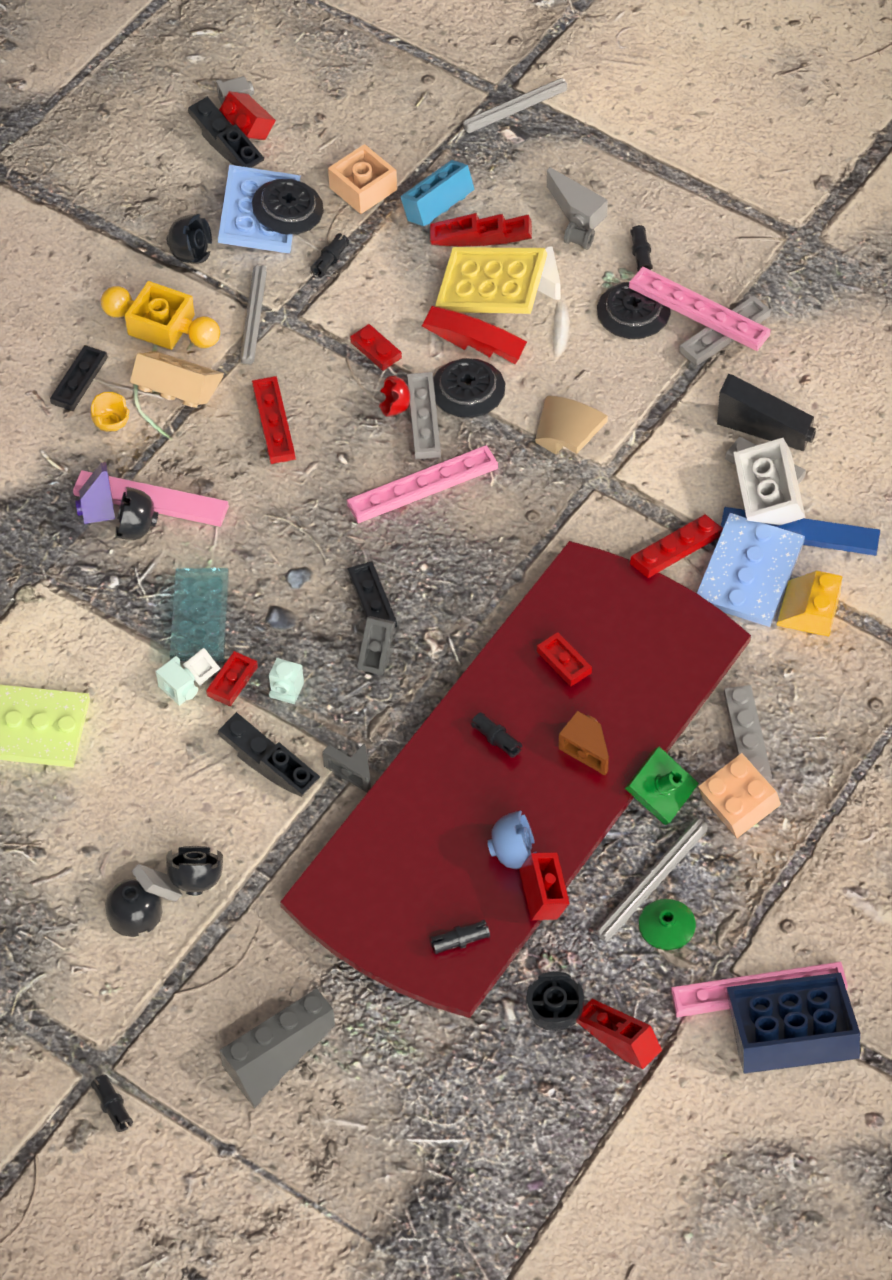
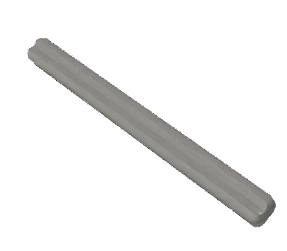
(651, 880)

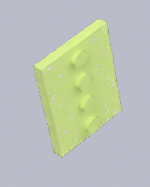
(41, 725)

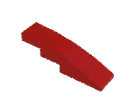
(472, 231)
(473, 332)

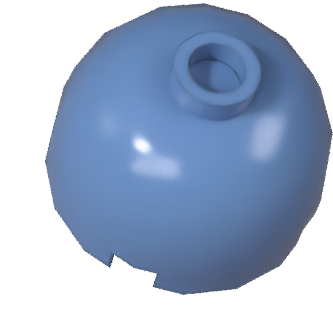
(511, 840)

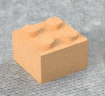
(362, 178)
(739, 795)

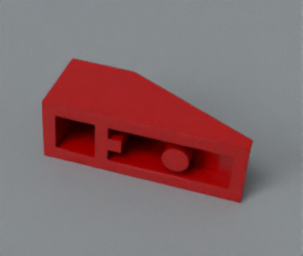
(621, 1033)

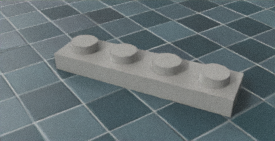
(709, 341)
(424, 415)
(747, 728)

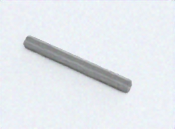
(514, 105)
(253, 315)

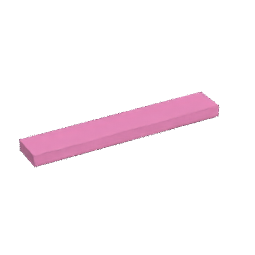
(699, 308)
(422, 484)
(167, 501)
(713, 997)

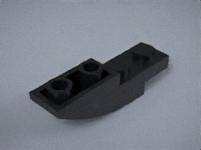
(223, 136)
(267, 758)

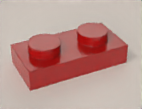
(376, 347)
(564, 659)
(232, 678)

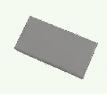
(156, 882)

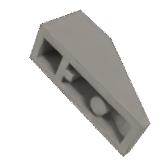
(577, 201)

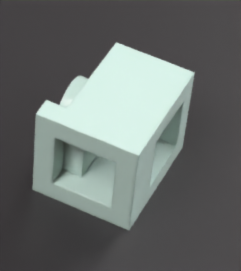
(286, 680)
(176, 681)

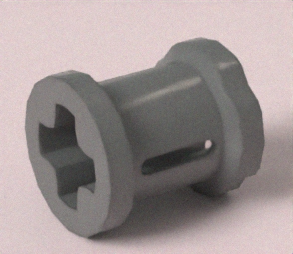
(579, 235)

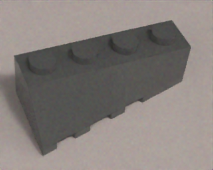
(276, 1045)

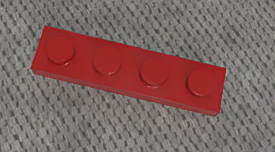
(273, 420)
(676, 546)

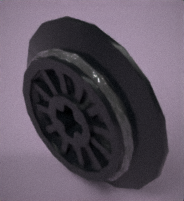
(287, 206)
(623, 320)
(471, 400)

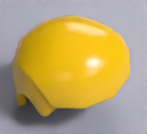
(109, 411)

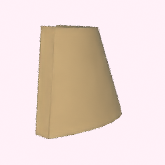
(567, 424)

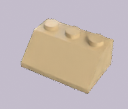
(175, 378)

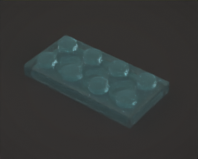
(199, 612)

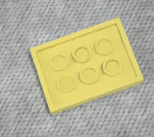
(491, 280)

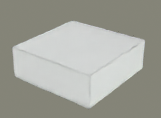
(202, 666)

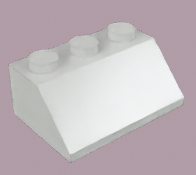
(769, 483)

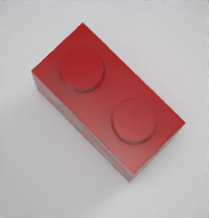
(247, 115)
(544, 886)

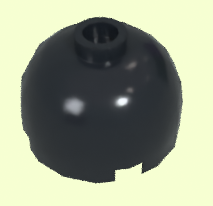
(189, 239)
(135, 515)
(194, 869)
(132, 908)
(555, 1001)

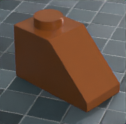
(585, 742)

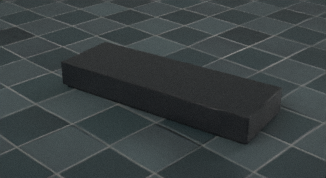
(78, 378)
(370, 592)

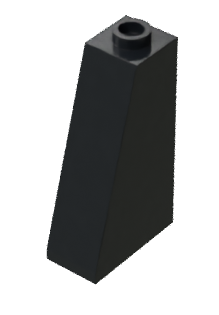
(762, 414)

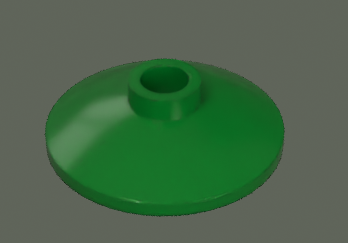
(665, 934)

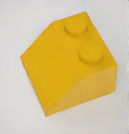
(811, 602)

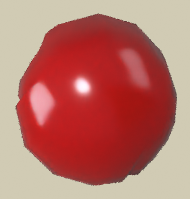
(397, 396)

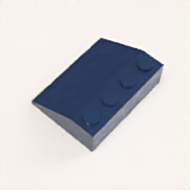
(793, 1023)

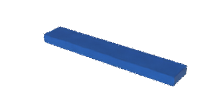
(826, 534)

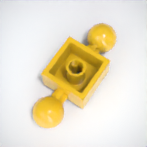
(160, 316)

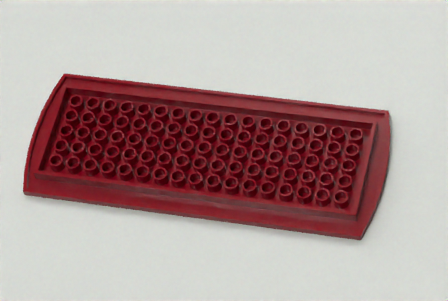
(418, 841)

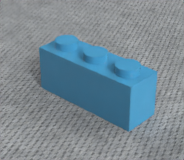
(437, 193)

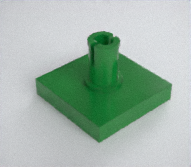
(661, 785)

